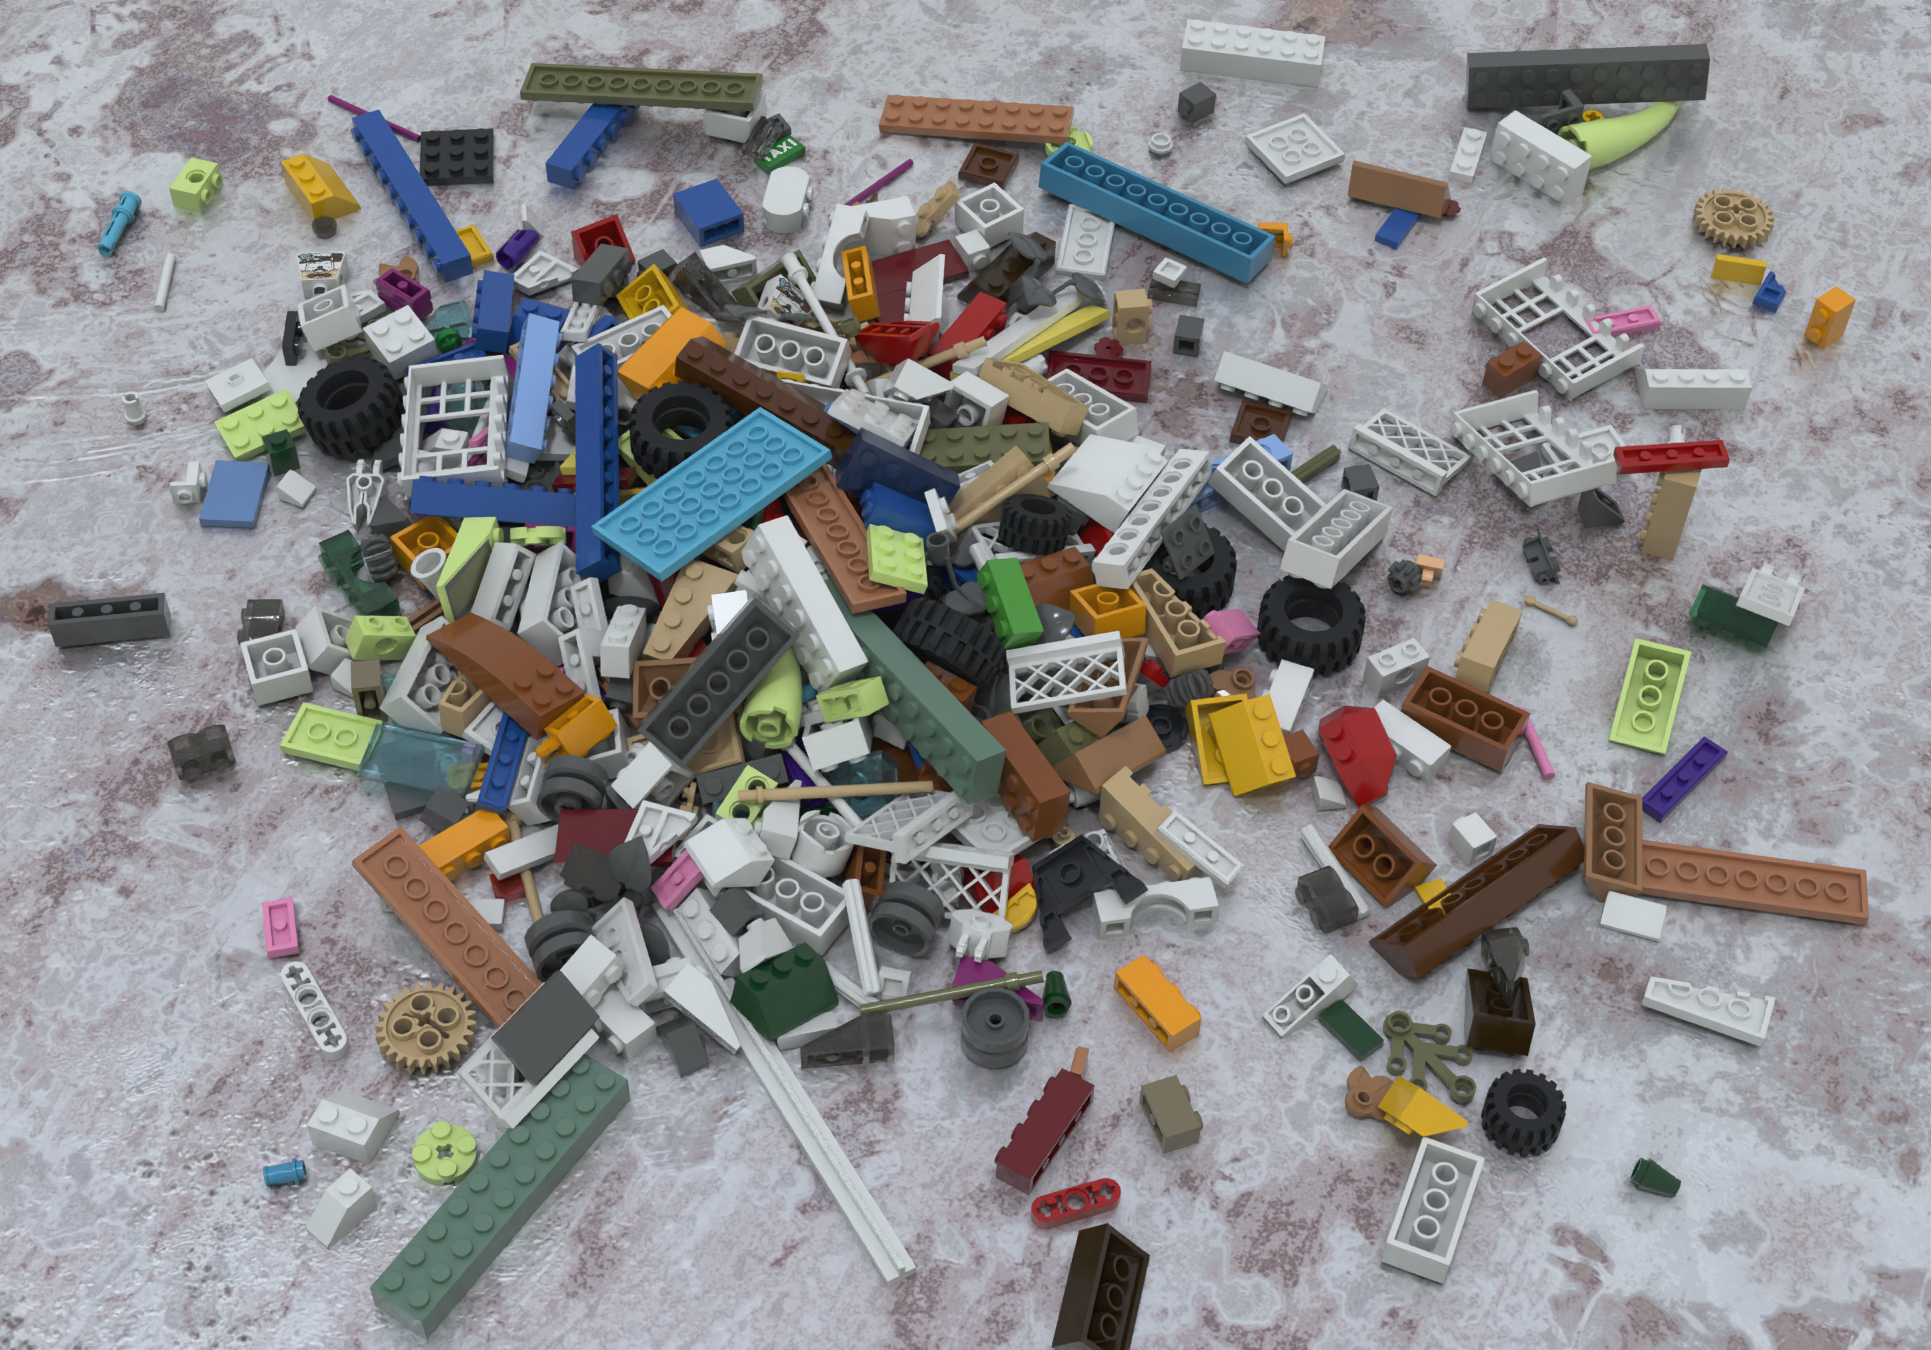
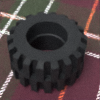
(1035, 524)
(1516, 1132)

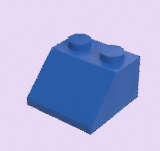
(538, 308)

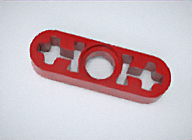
(1070, 1215)

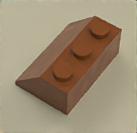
(1055, 575)
(1381, 856)

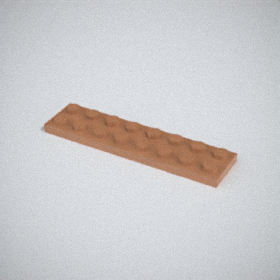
(976, 119)
(839, 540)
(1754, 882)
(447, 925)

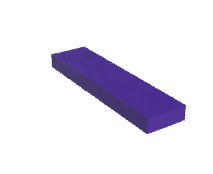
(1682, 779)

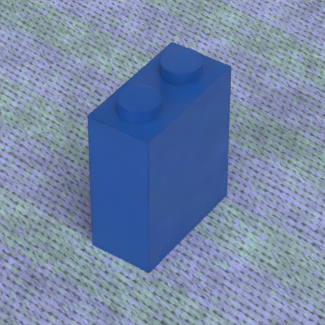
(708, 212)
(896, 511)

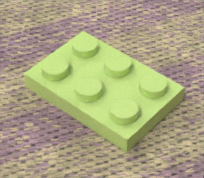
(245, 427)
(896, 558)
(329, 736)

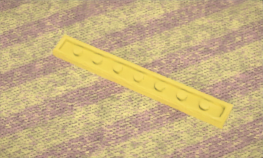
(1057, 333)

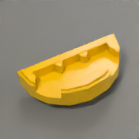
(1021, 908)

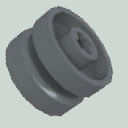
(571, 785)
(906, 918)
(555, 940)
(994, 1027)

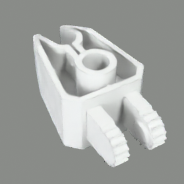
(365, 492)

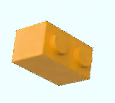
(1829, 317)

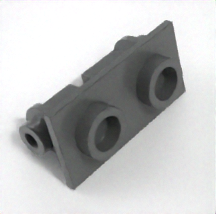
(1545, 567)

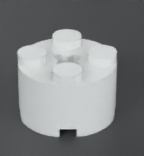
(822, 843)

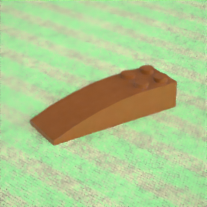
(508, 671)

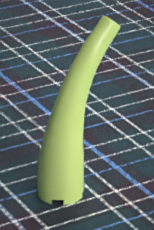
(1616, 137)
(775, 705)

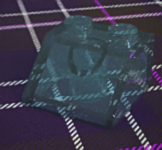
(874, 769)

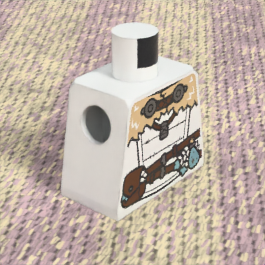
(322, 271)
(782, 298)

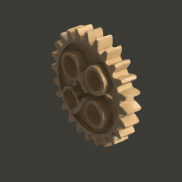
(1733, 217)
(426, 1027)

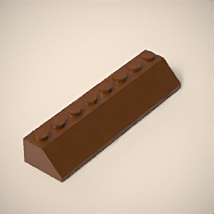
(750, 387)
(1480, 899)

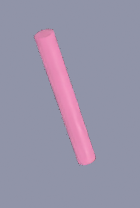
(1538, 750)

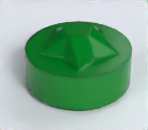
(448, 340)

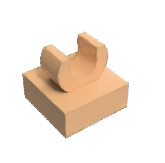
(1430, 568)

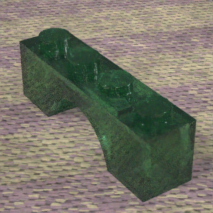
(344, 559)

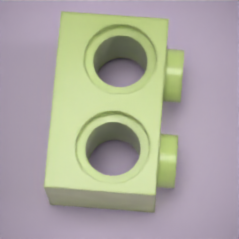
(852, 699)
(749, 778)

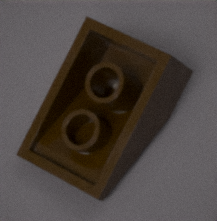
(1493, 1024)

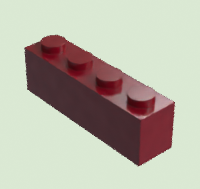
(1044, 1131)

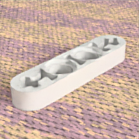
(311, 1011)

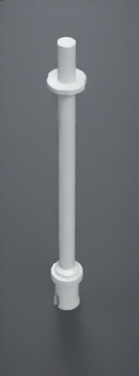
(798, 276)

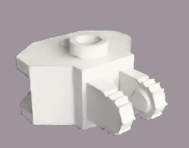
(979, 934)

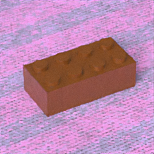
(1466, 718)
(1028, 780)

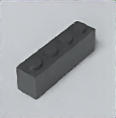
(109, 619)

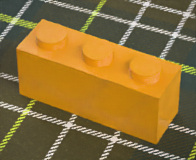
(860, 283)
(466, 843)
(1157, 1003)

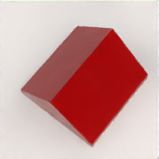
(606, 231)
(1019, 878)

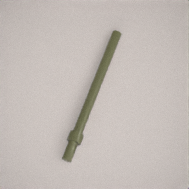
(1010, 982)

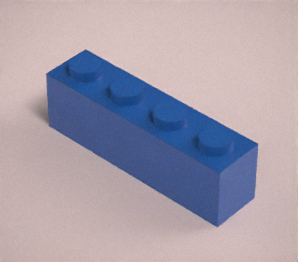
(493, 311)

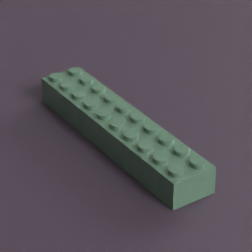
(926, 709)
(499, 1197)

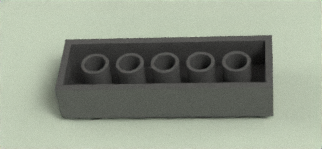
(718, 681)

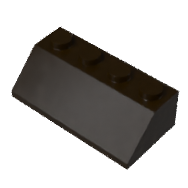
(1004, 274)
(1101, 1292)

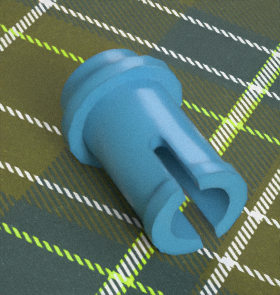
(285, 1173)

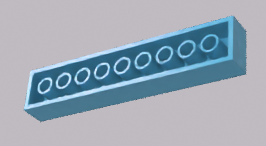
(1157, 212)

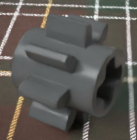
(1404, 576)

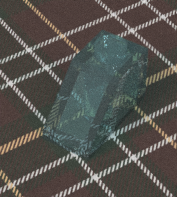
(451, 315)

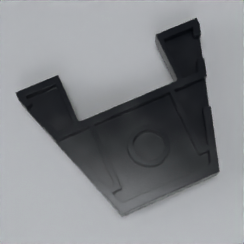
(1072, 876)

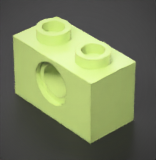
(196, 185)
(379, 637)

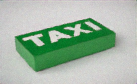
(781, 154)

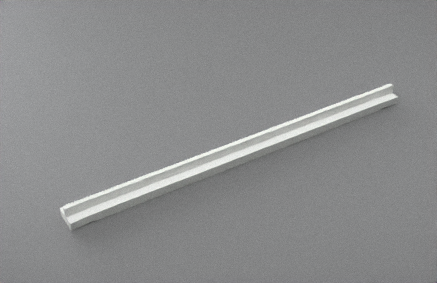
(799, 1115)

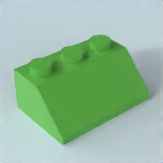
(1009, 603)

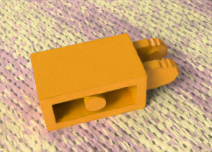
(578, 729)

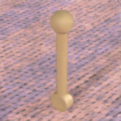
(1530, 601)

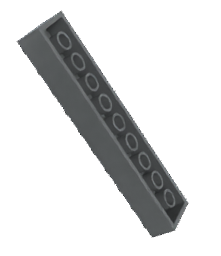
(1590, 73)

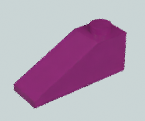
(972, 972)

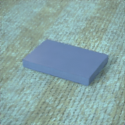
(234, 494)

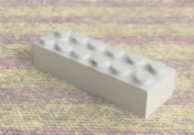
(1252, 53)
(1336, 539)
(803, 599)
(799, 899)

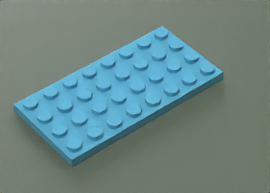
(711, 493)

